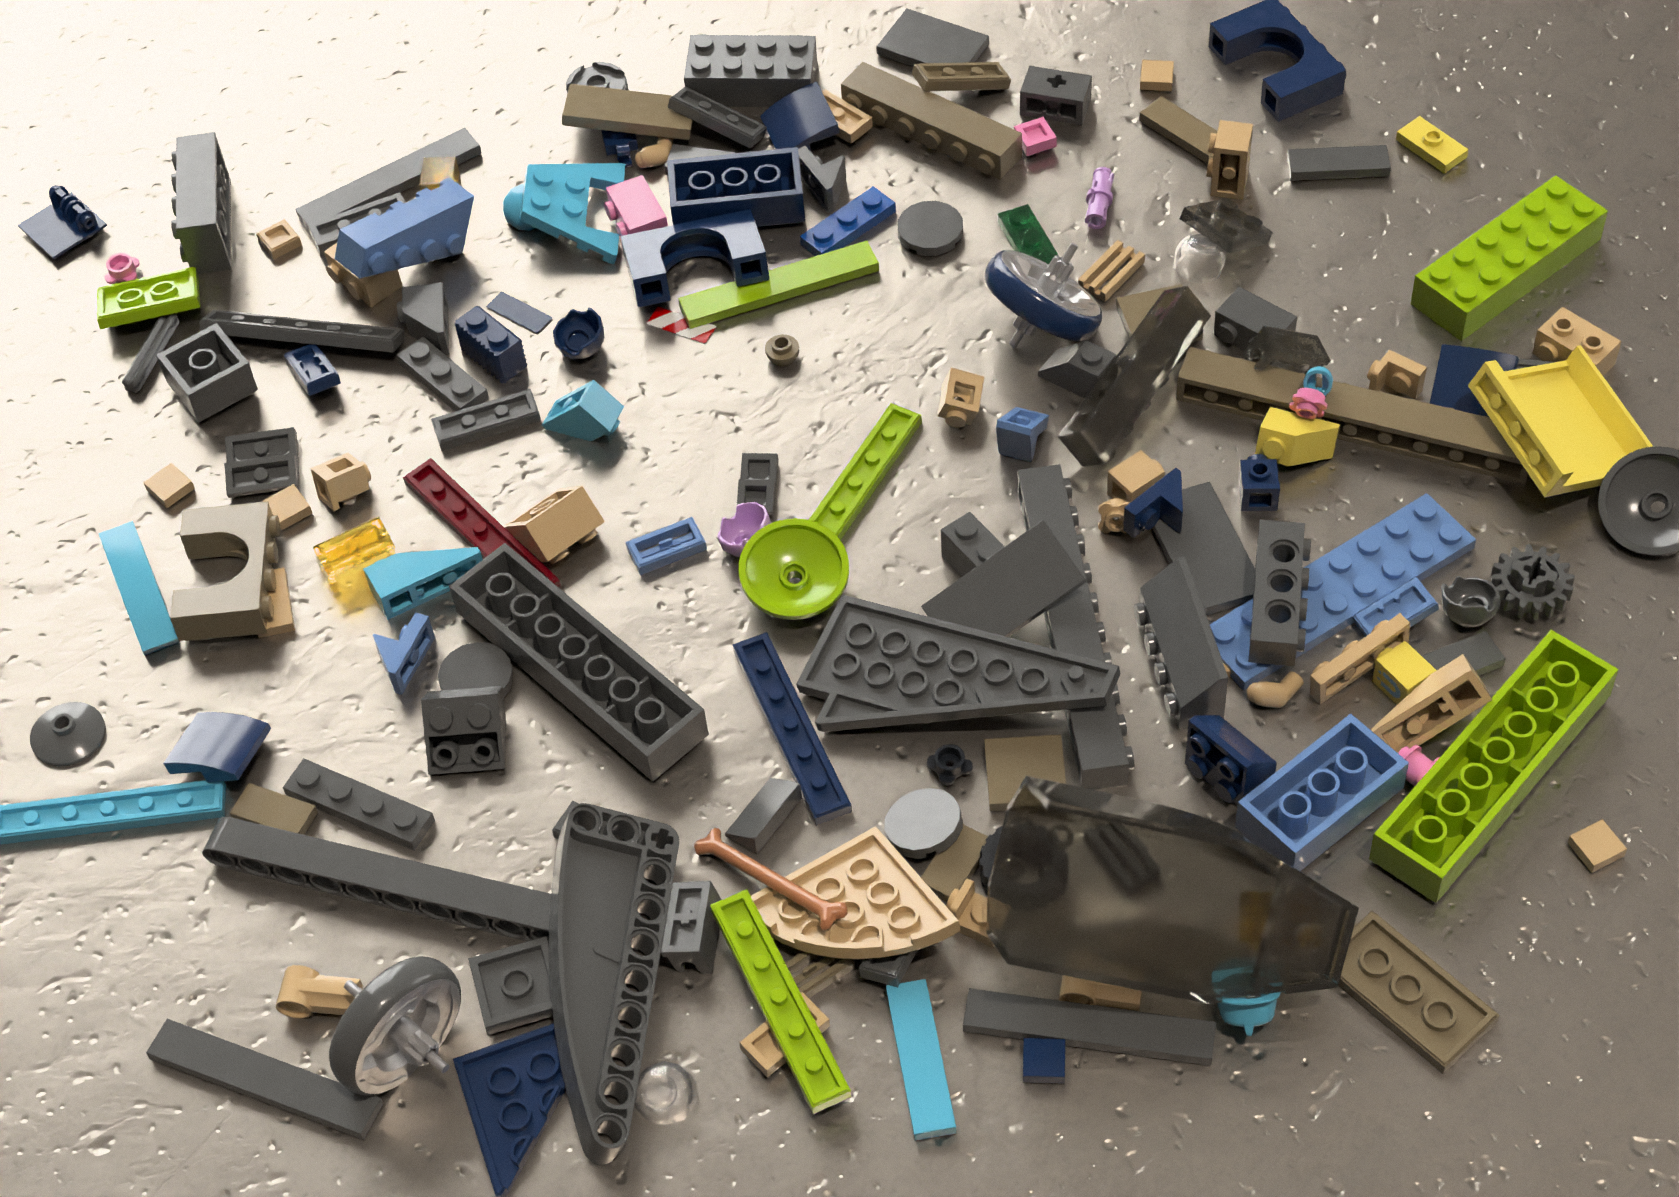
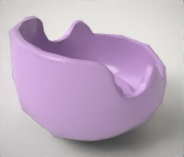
(740, 528)

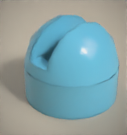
(1310, 379)

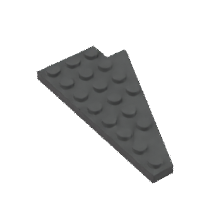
(911, 668)

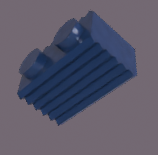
(490, 344)

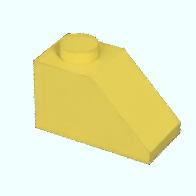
(1295, 438)

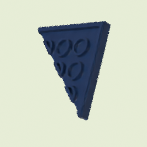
(511, 1099)

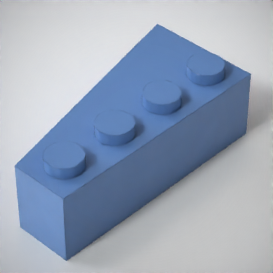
(408, 232)

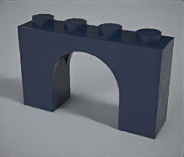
(1273, 28)
(725, 236)

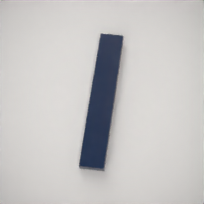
(792, 729)

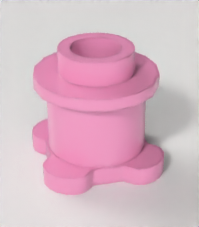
(1418, 763)

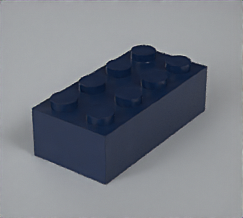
(737, 182)

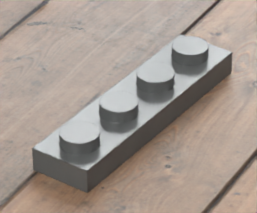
(359, 804)

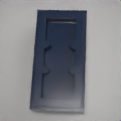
(312, 369)

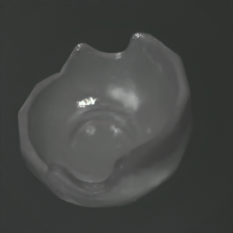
(1199, 259)
(666, 1093)

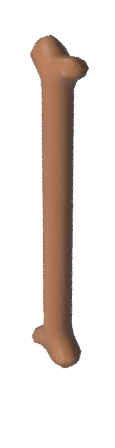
(826, 911)

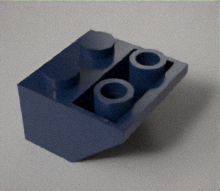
(1225, 758)

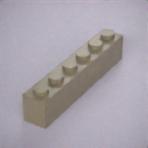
(933, 120)

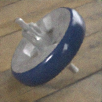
(1043, 295)

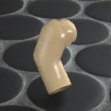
(655, 154)
(1275, 694)

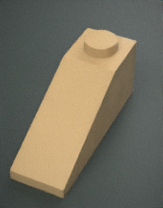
(1433, 705)

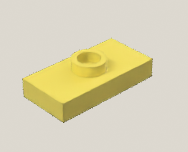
(1432, 144)

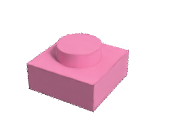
(1036, 136)

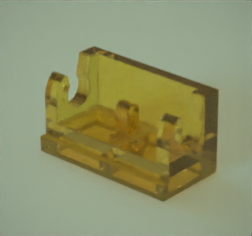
(353, 548)

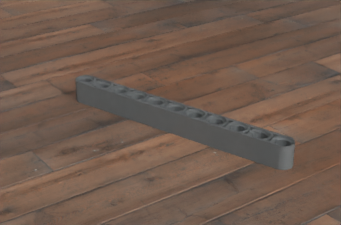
(379, 879)

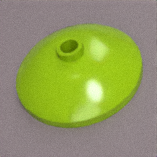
(793, 551)

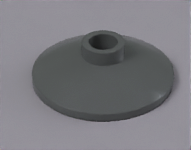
(73, 743)

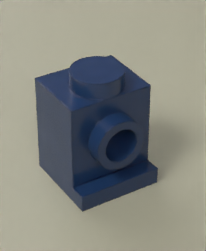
(1258, 476)

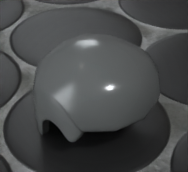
(1470, 601)

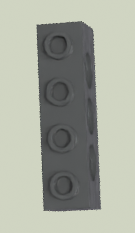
(1278, 593)

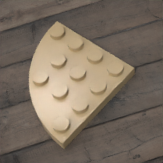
(884, 897)

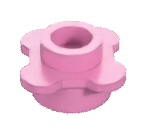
(121, 268)
(1309, 403)

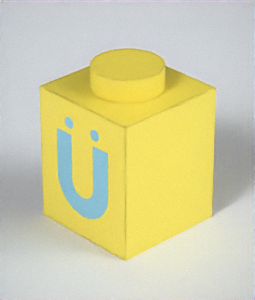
(1400, 671)

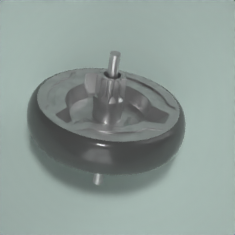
(395, 1025)

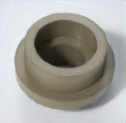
(782, 350)

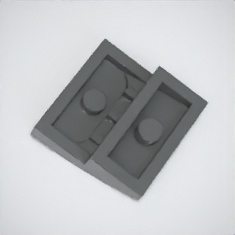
(261, 462)

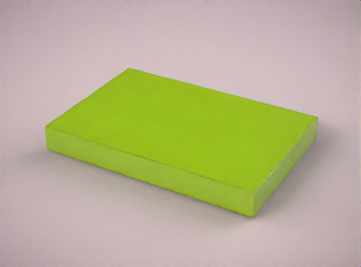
(147, 297)

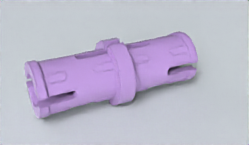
(1099, 198)

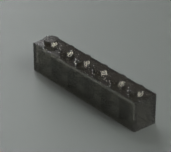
(1134, 377)

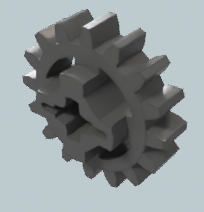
(1549, 587)

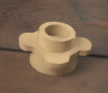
(1111, 509)

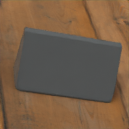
(765, 814)

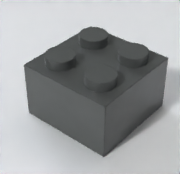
(207, 372)

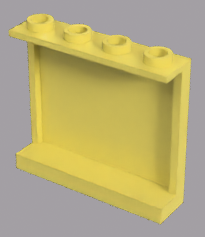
(1559, 420)

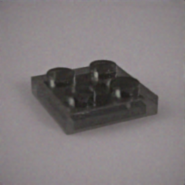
(1226, 225)

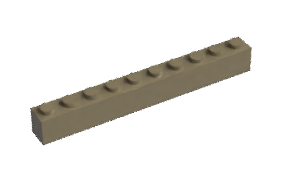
(1363, 414)

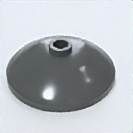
(1627, 499)

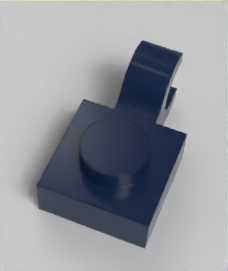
(620, 144)

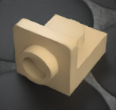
(1398, 373)
(971, 912)

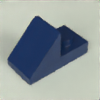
(1159, 501)

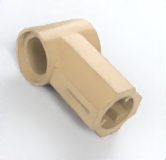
(307, 992)
(1098, 993)

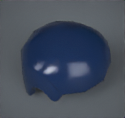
(579, 334)

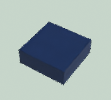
(1044, 1060)

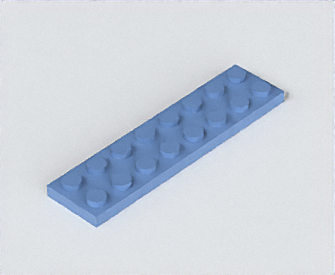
(1353, 577)

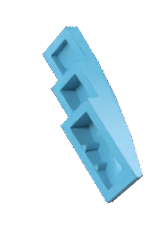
(138, 588)

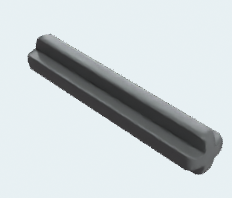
(146, 357)

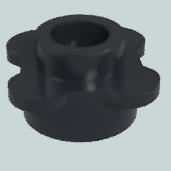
(949, 754)

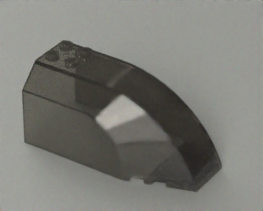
(1156, 900)

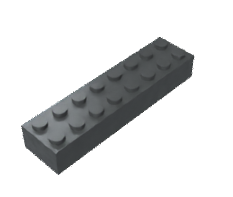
(580, 661)

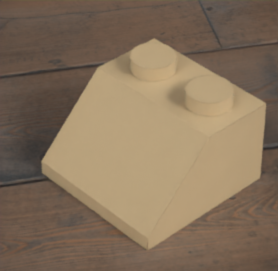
(557, 523)

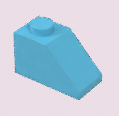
(585, 413)

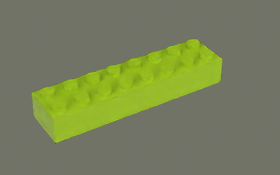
(1492, 765)

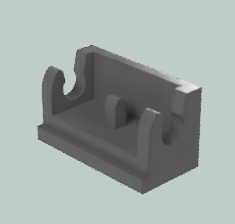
(691, 927)

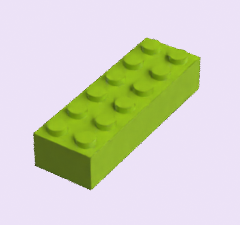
(1508, 257)

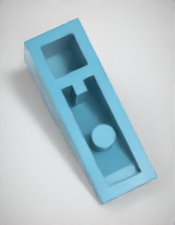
(417, 577)

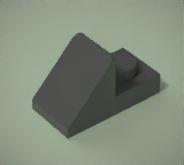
(822, 179)

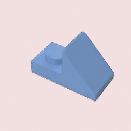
(1019, 432)
(404, 656)

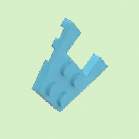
(558, 202)

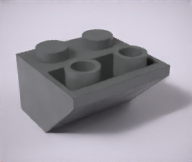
(464, 729)

